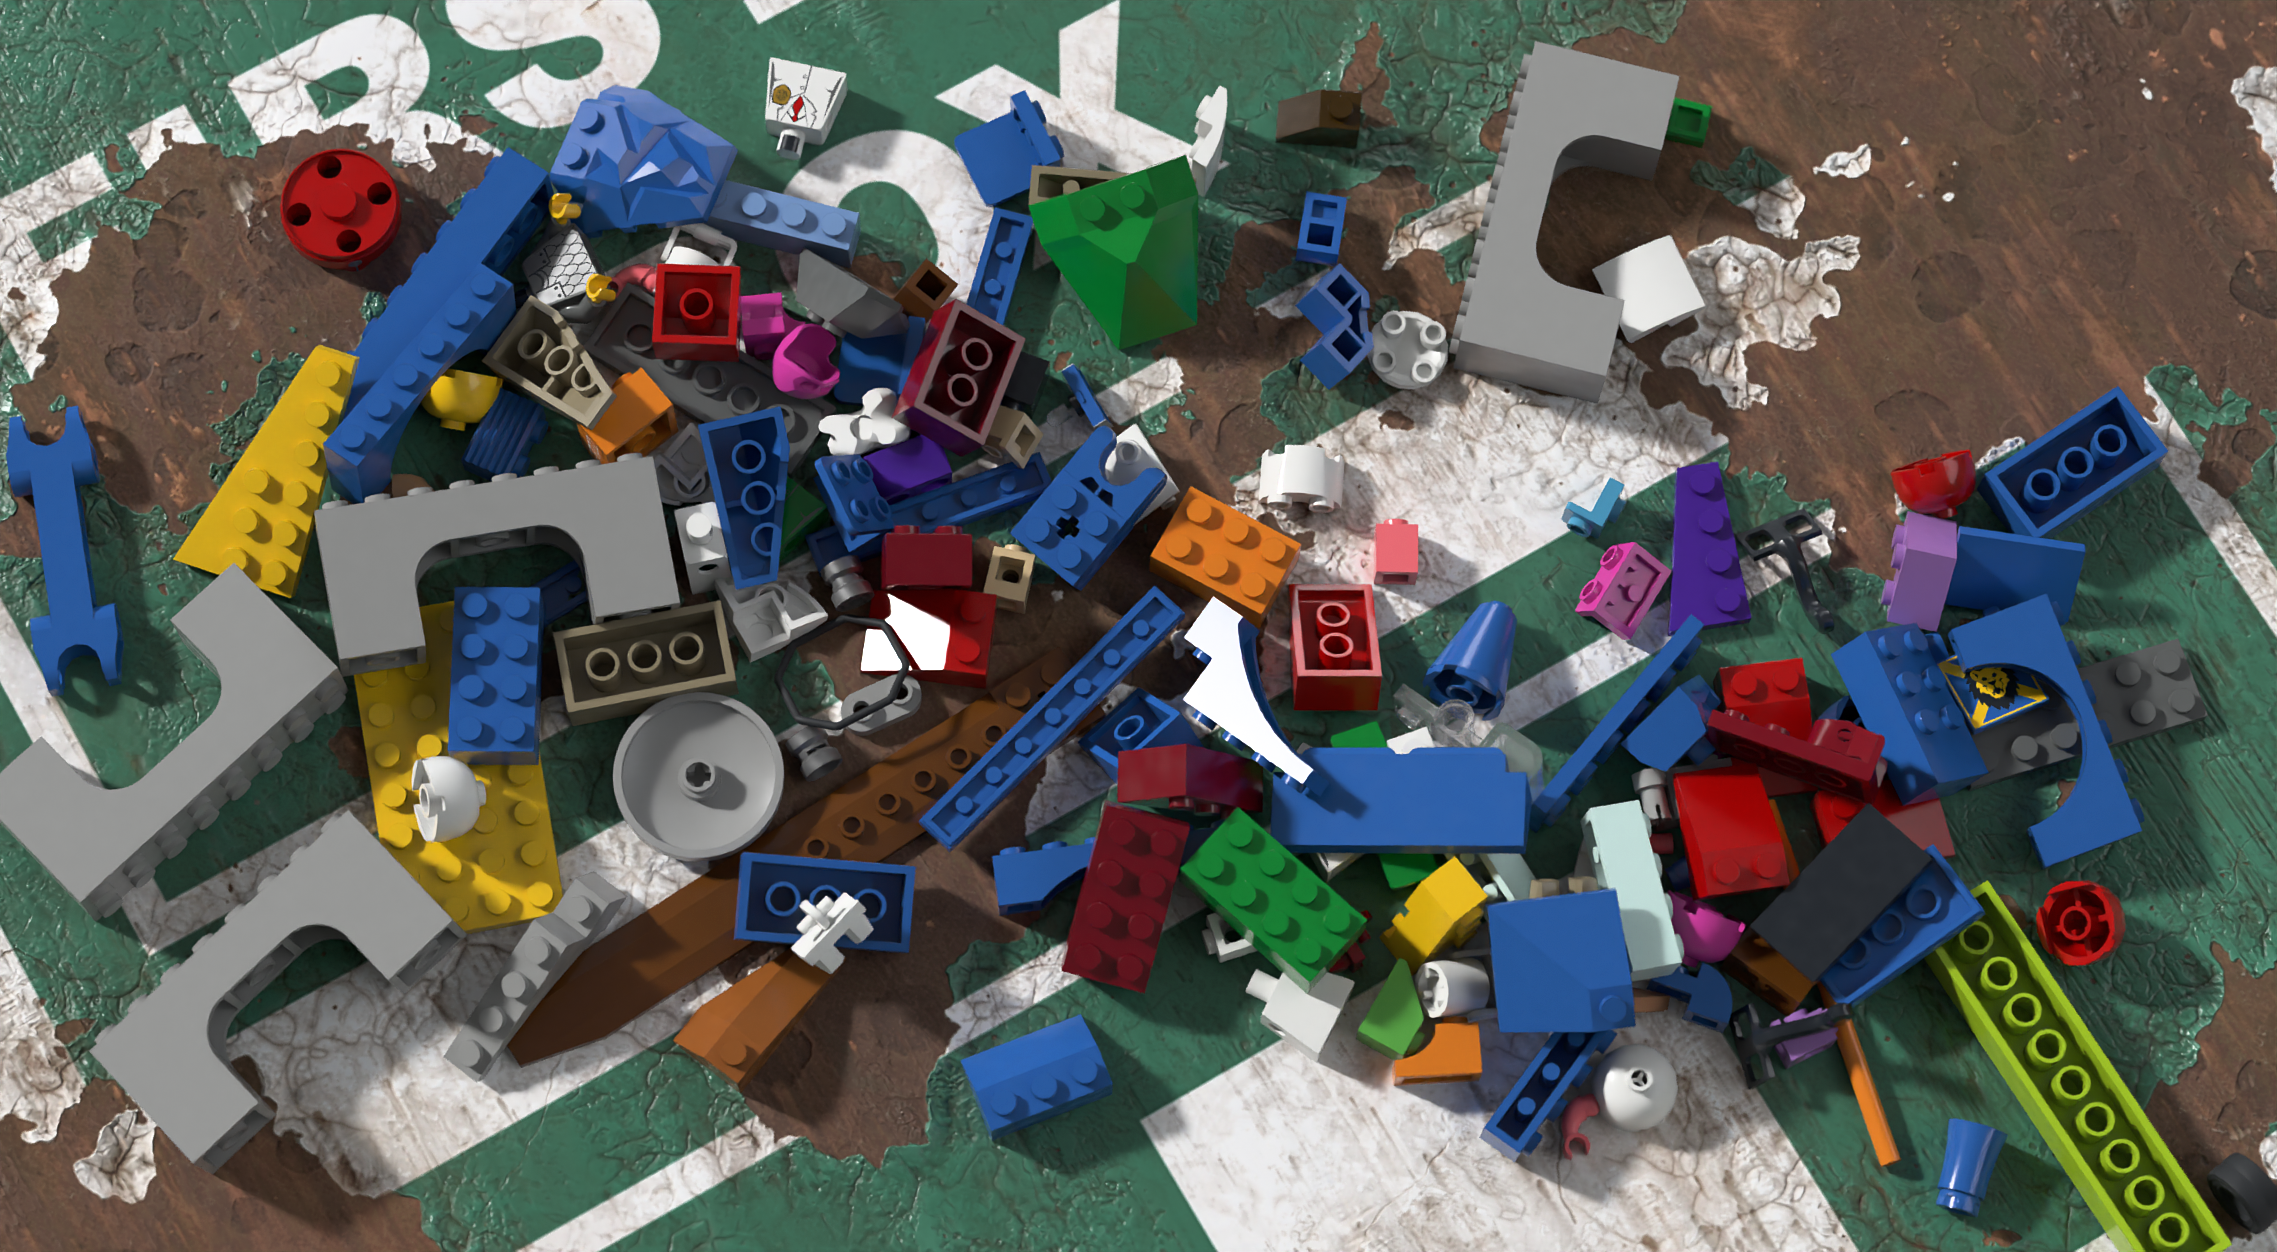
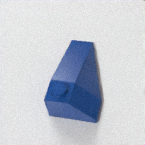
(748, 479)

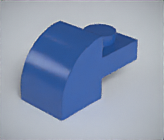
(1321, 229)
(1706, 995)

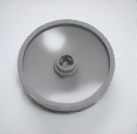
(698, 776)

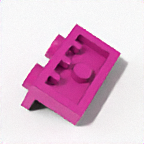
(1623, 588)

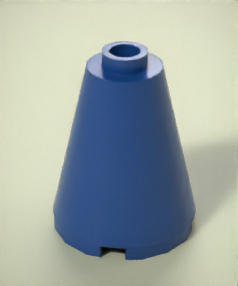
(1476, 661)

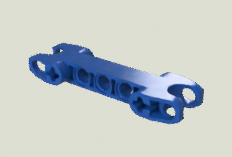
(75, 620)

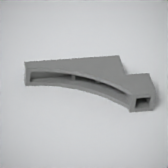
(532, 970)

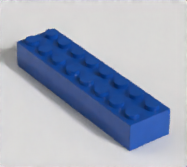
(487, 230)

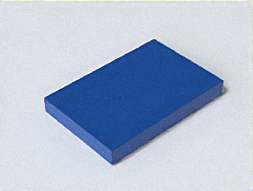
(2012, 569)

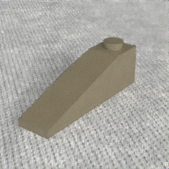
(550, 365)

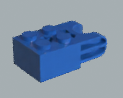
(1086, 496)

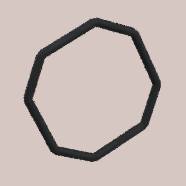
(862, 713)

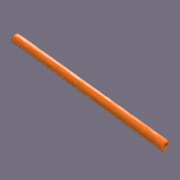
(1851, 1048)

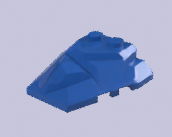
(639, 164)

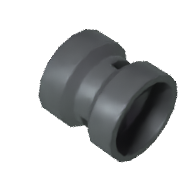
(848, 585)
(814, 752)

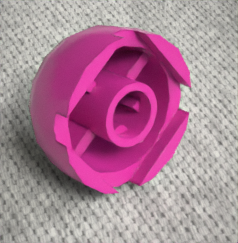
(1704, 930)

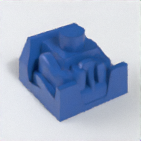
(1676, 727)

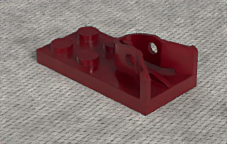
(1829, 759)

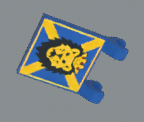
(1987, 694)

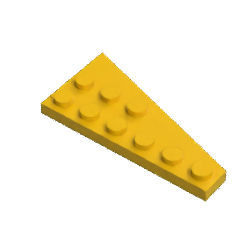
(269, 499)

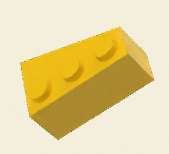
(1440, 914)

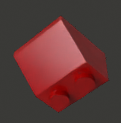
(697, 312)

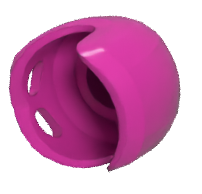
(803, 364)

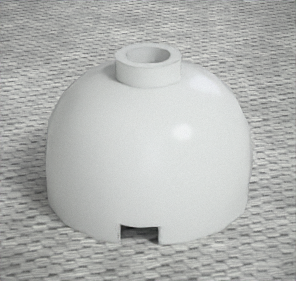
(447, 797)
(1629, 1105)

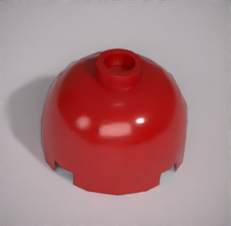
(1936, 483)
(2081, 922)

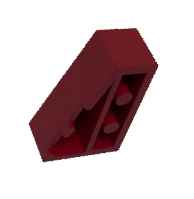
(1190, 780)

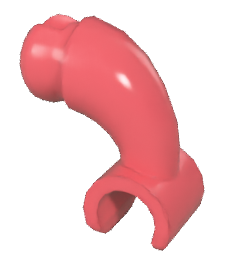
(635, 274)
(1575, 1114)

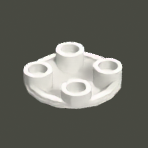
(1408, 349)

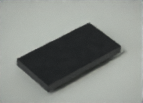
(1841, 894)

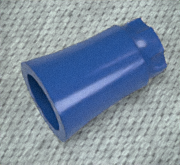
(1968, 1165)

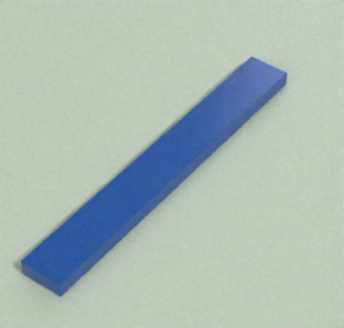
(1051, 719)

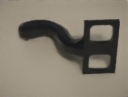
(1789, 548)
(1765, 1038)

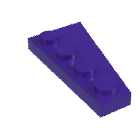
(1704, 553)

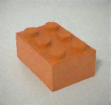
(1224, 556)

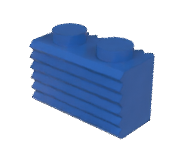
(505, 437)

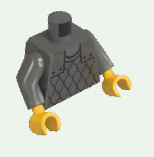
(565, 268)

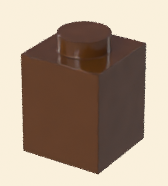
(925, 291)

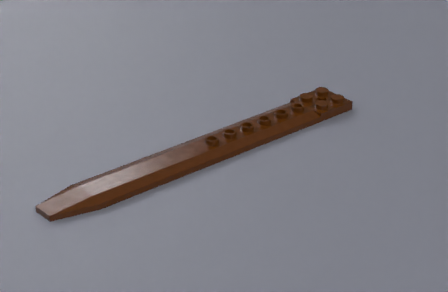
(696, 925)

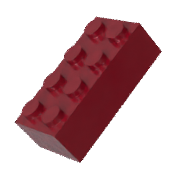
(1125, 896)

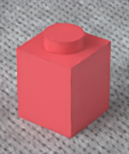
(1396, 552)

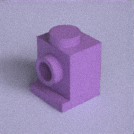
(1800, 1049)

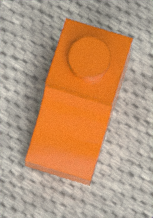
(1449, 1057)

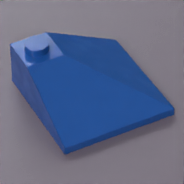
(1561, 964)

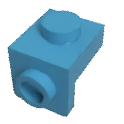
(1606, 508)

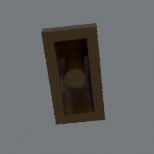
(1320, 119)

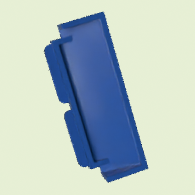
(1405, 803)

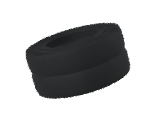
(2244, 1192)

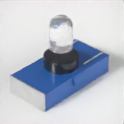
(1082, 400)

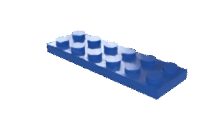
(1623, 716)

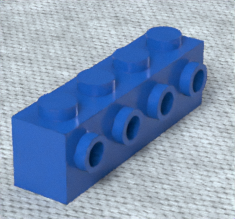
(1541, 1090)

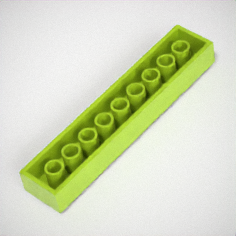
(2070, 1088)

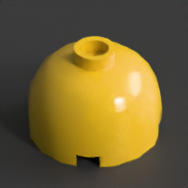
(461, 398)

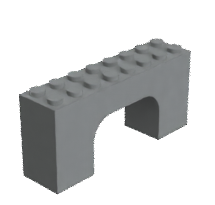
(1562, 116)
(381, 548)
(112, 840)
(174, 1040)

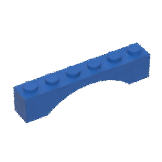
(1034, 878)

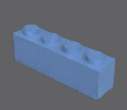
(785, 222)

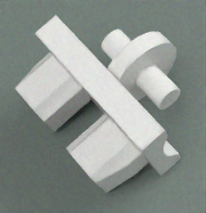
(825, 926)

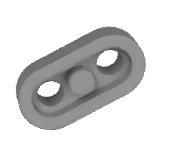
(886, 716)

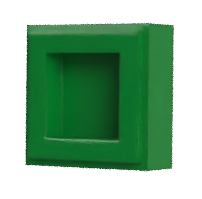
(1688, 122)

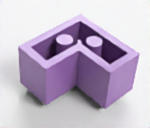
(1924, 568)

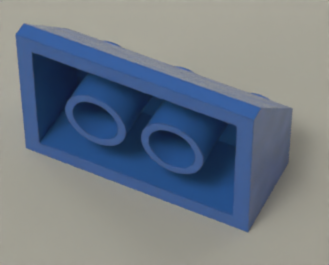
(1037, 1077)

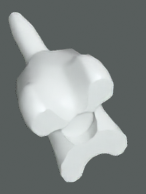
(866, 428)

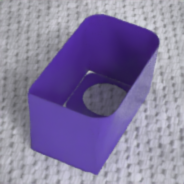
(909, 469)

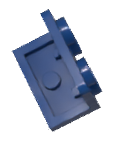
(1004, 149)
(877, 362)
(853, 500)

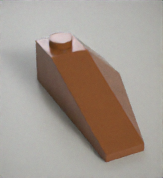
(751, 1019)

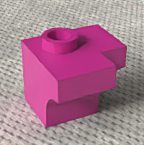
(765, 324)

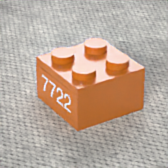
(634, 422)

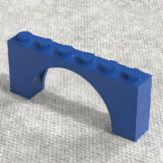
(365, 442)
(2032, 642)

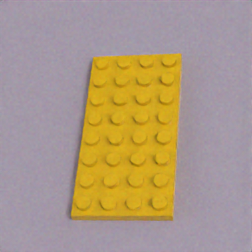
(508, 861)

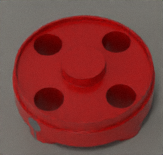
(340, 209)

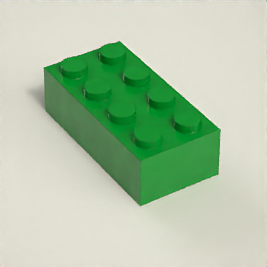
(1272, 900)

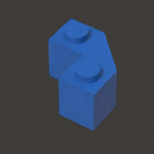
(1339, 312)

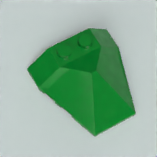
(1129, 249)

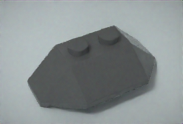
(844, 301)

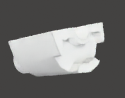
(1302, 476)

